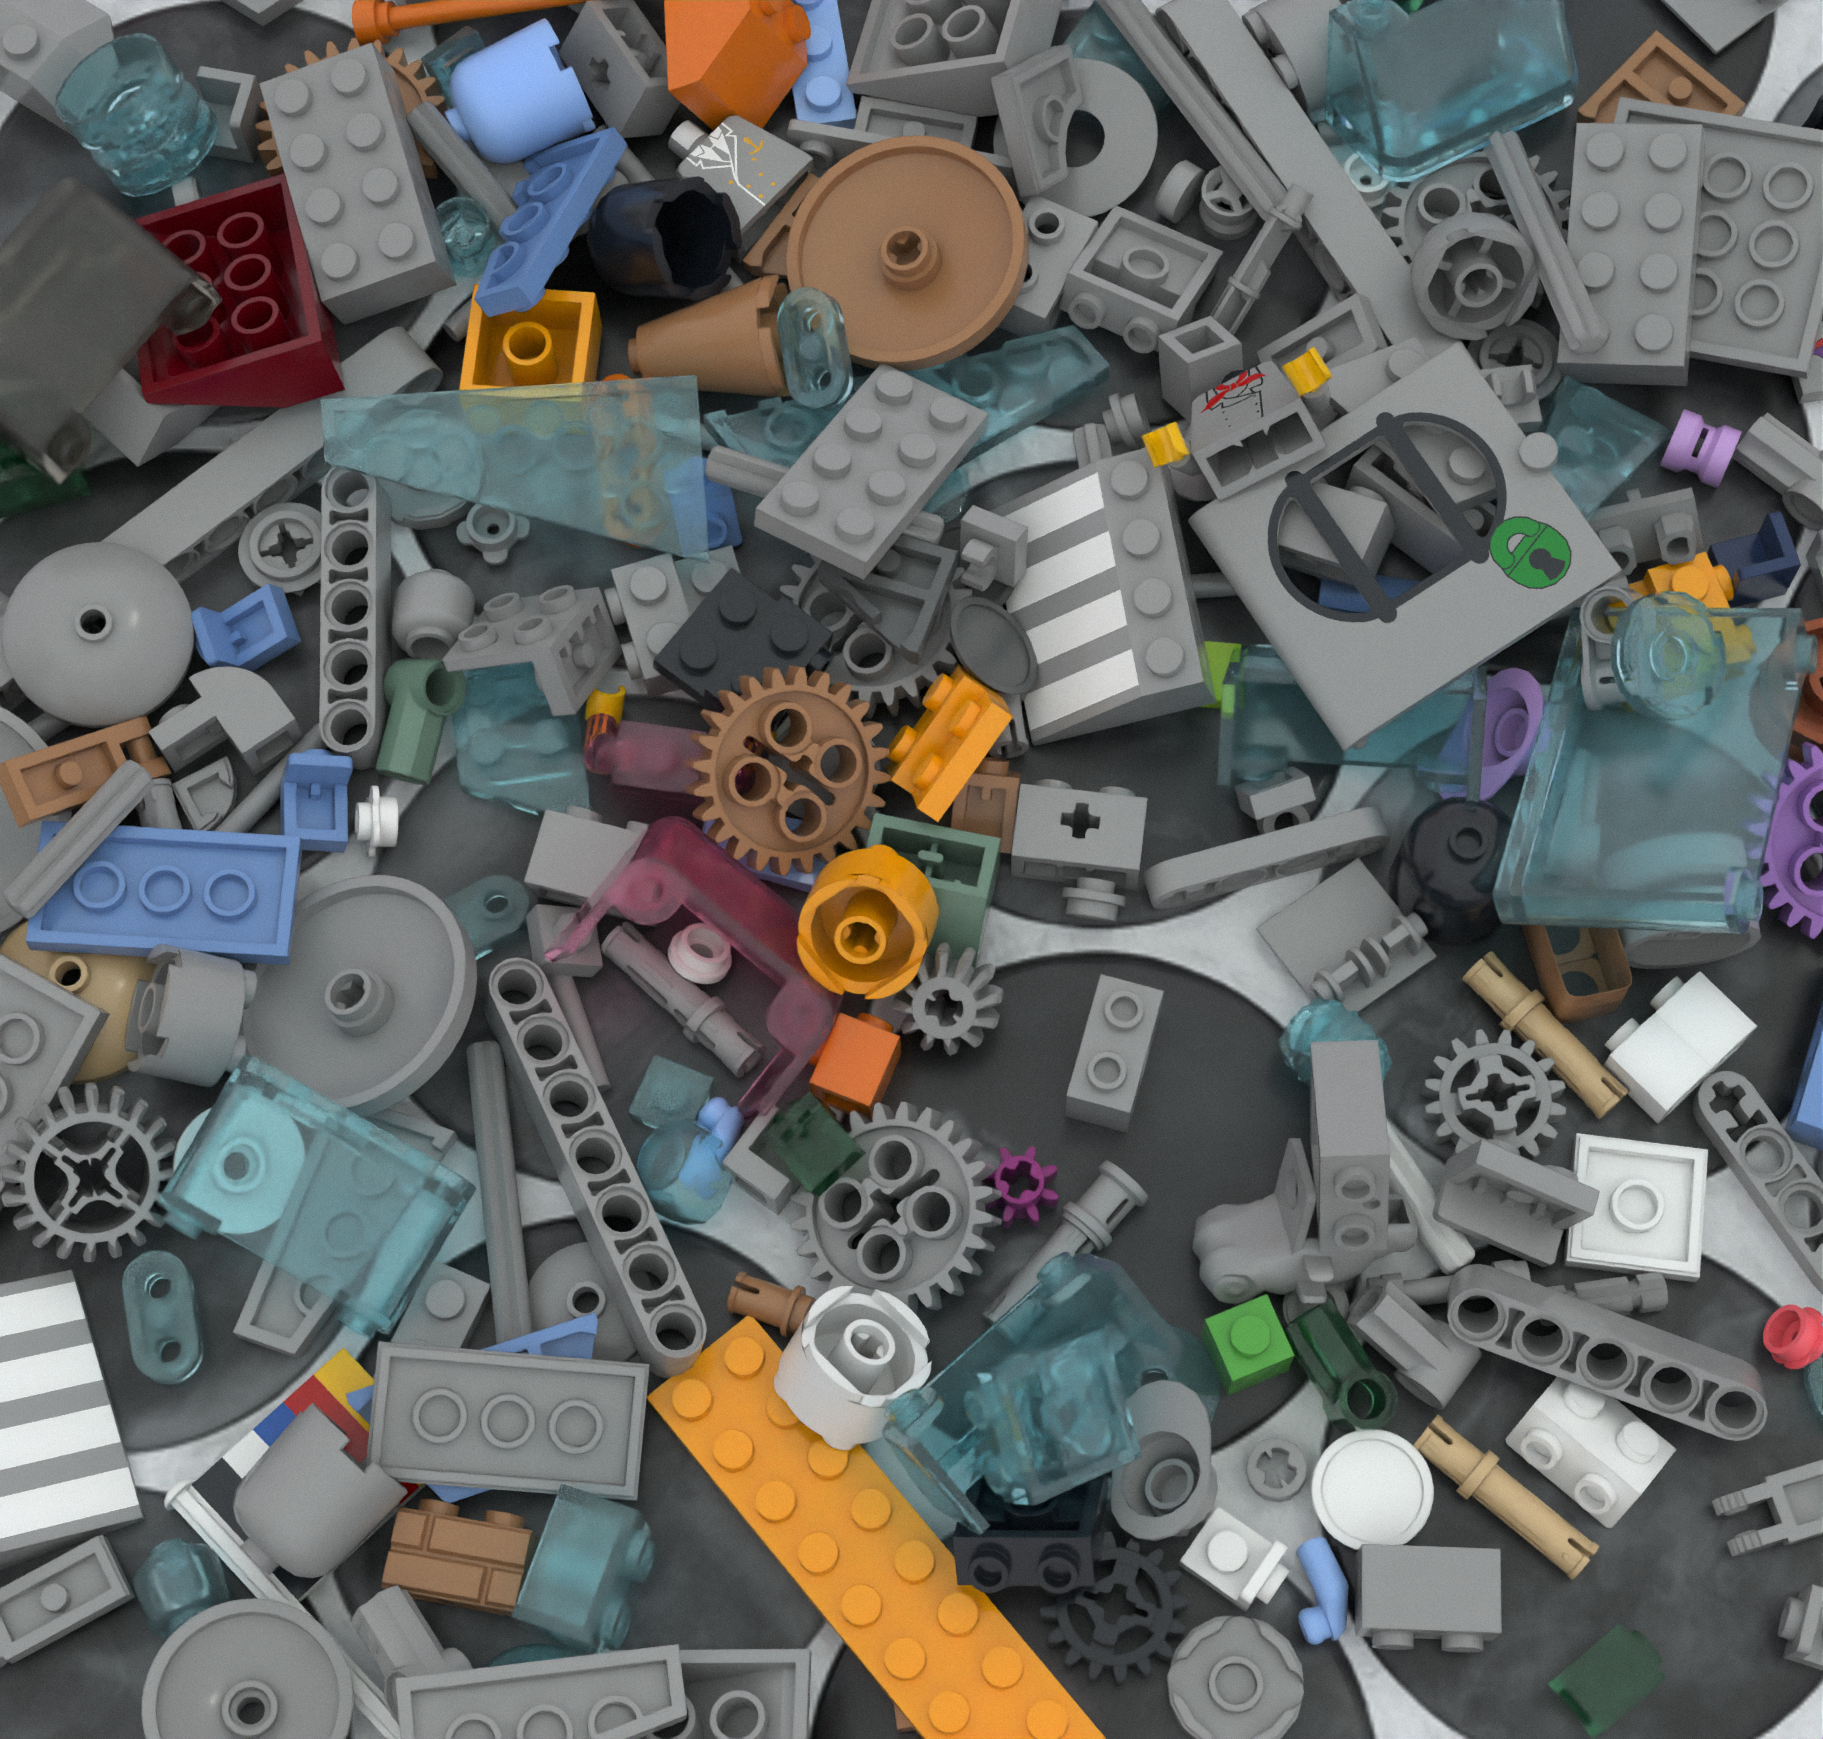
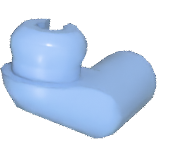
(1331, 1593)

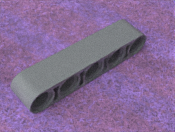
(341, 591)
(1624, 1377)

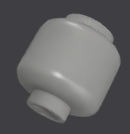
(431, 613)

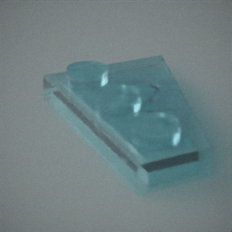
(1597, 443)

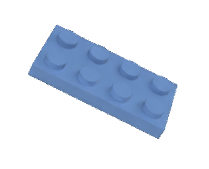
(176, 889)

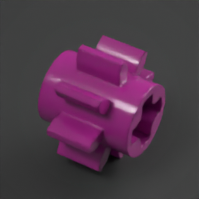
(1030, 1200)

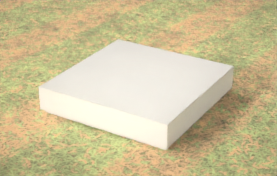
(1645, 1209)

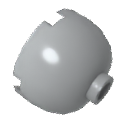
(1473, 275)

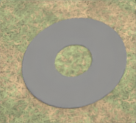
(1127, 147)

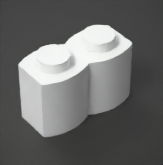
(1677, 1045)

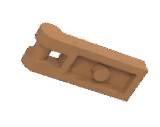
(73, 771)

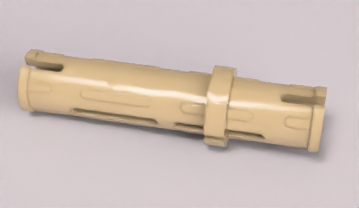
(1531, 1019)
(1505, 1497)

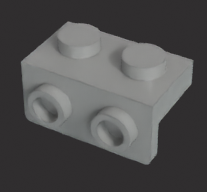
(1511, 1200)

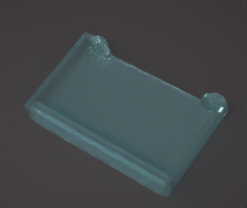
(1657, 816)

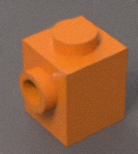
(855, 1063)

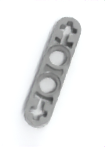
(1266, 857)
(1766, 1190)

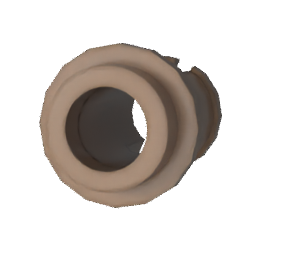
(769, 1303)

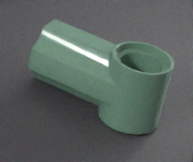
(420, 700)

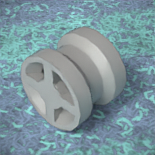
(1220, 221)

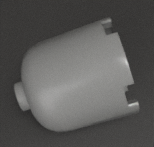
(311, 1499)

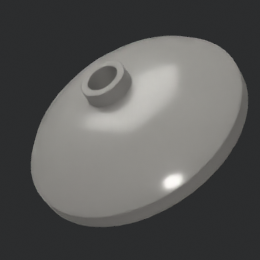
(107, 674)
(245, 1656)

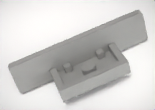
(885, 120)

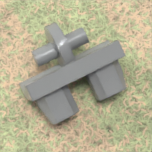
(1650, 528)

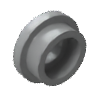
(1126, 420)
(1093, 899)

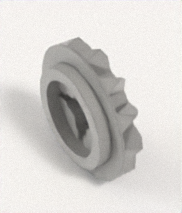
(1536, 348)
(264, 538)

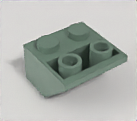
(958, 867)

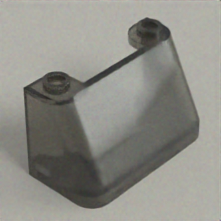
(74, 308)

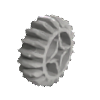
(71, 1199)

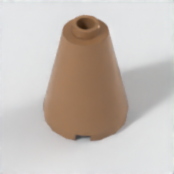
(722, 340)

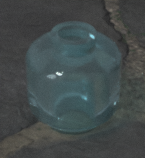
(179, 1584)

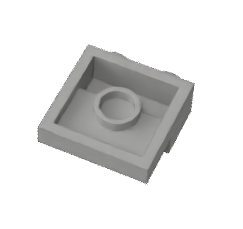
(1138, 279)
(656, 601)

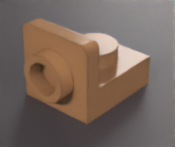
(989, 802)

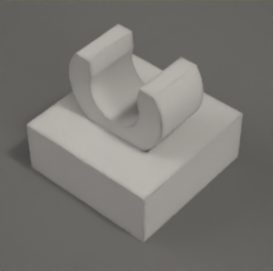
(1517, 393)
(991, 549)
(1272, 797)

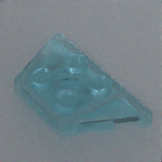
(514, 745)

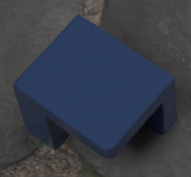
(1758, 563)

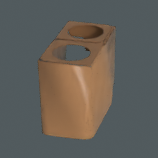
(1550, 967)

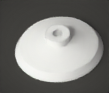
(1372, 1489)

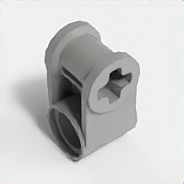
(1596, 647)

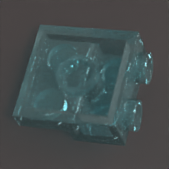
(1051, 1417)

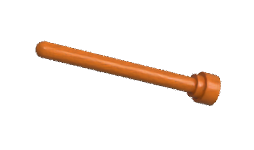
(383, 20)

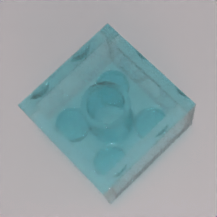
(585, 1572)

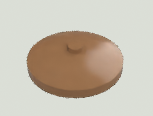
(914, 249)

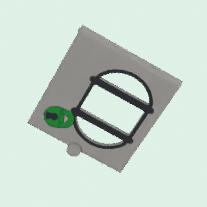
(1407, 648)

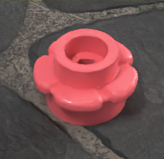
(1794, 1336)

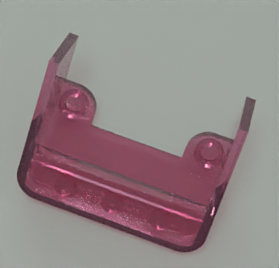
(683, 865)

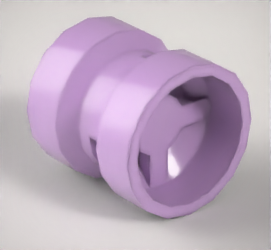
(1714, 453)

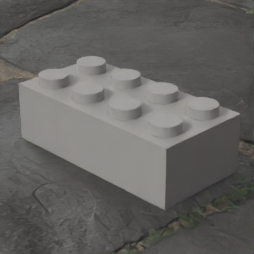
(357, 184)
(1636, 248)

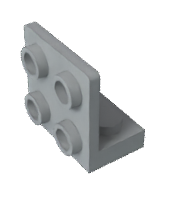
(560, 631)

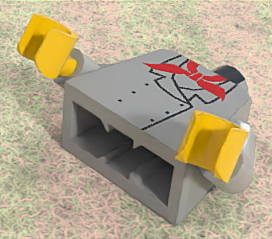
(1248, 425)

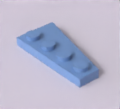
(549, 213)

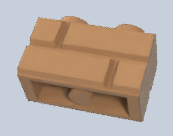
(460, 1558)

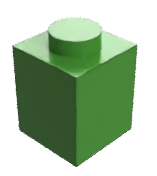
(1247, 1344)

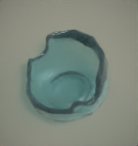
(683, 1172)

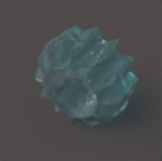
(1325, 1022)

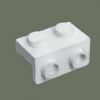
(1590, 1448)

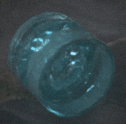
(136, 115)

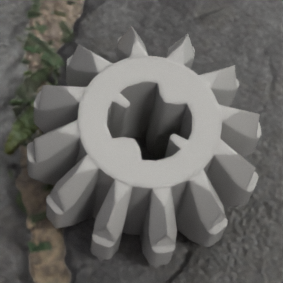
(965, 985)

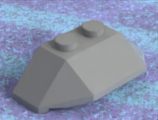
(43, 45)

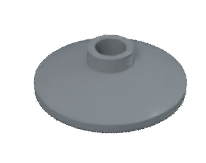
(562, 1280)

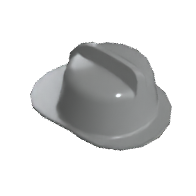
(1174, 1478)

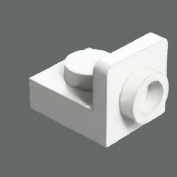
(1235, 1560)

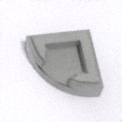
(208, 794)

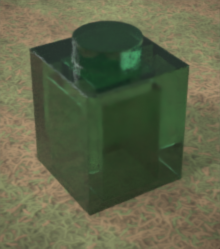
(1609, 1679)

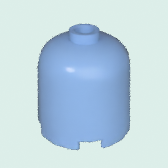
(517, 97)

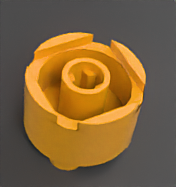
(867, 923)

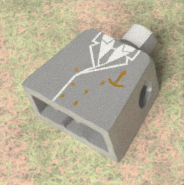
(746, 164)

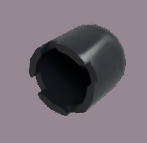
(664, 239)
(1451, 869)

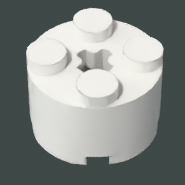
(851, 1364)

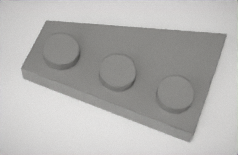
(1450, 457)

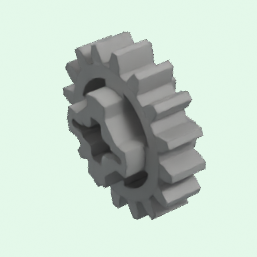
(1489, 1074)

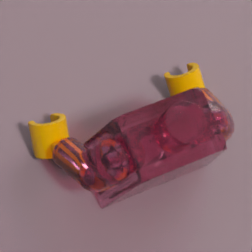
(644, 755)

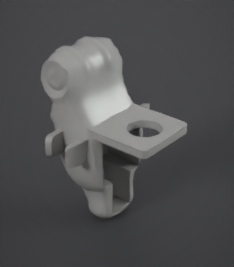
(1276, 1244)

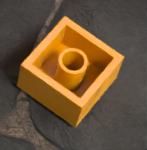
(541, 346)

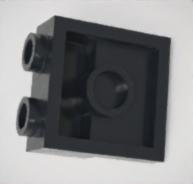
(739, 634)
(1032, 1545)

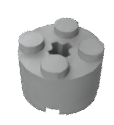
(1296, 44)
(189, 1016)

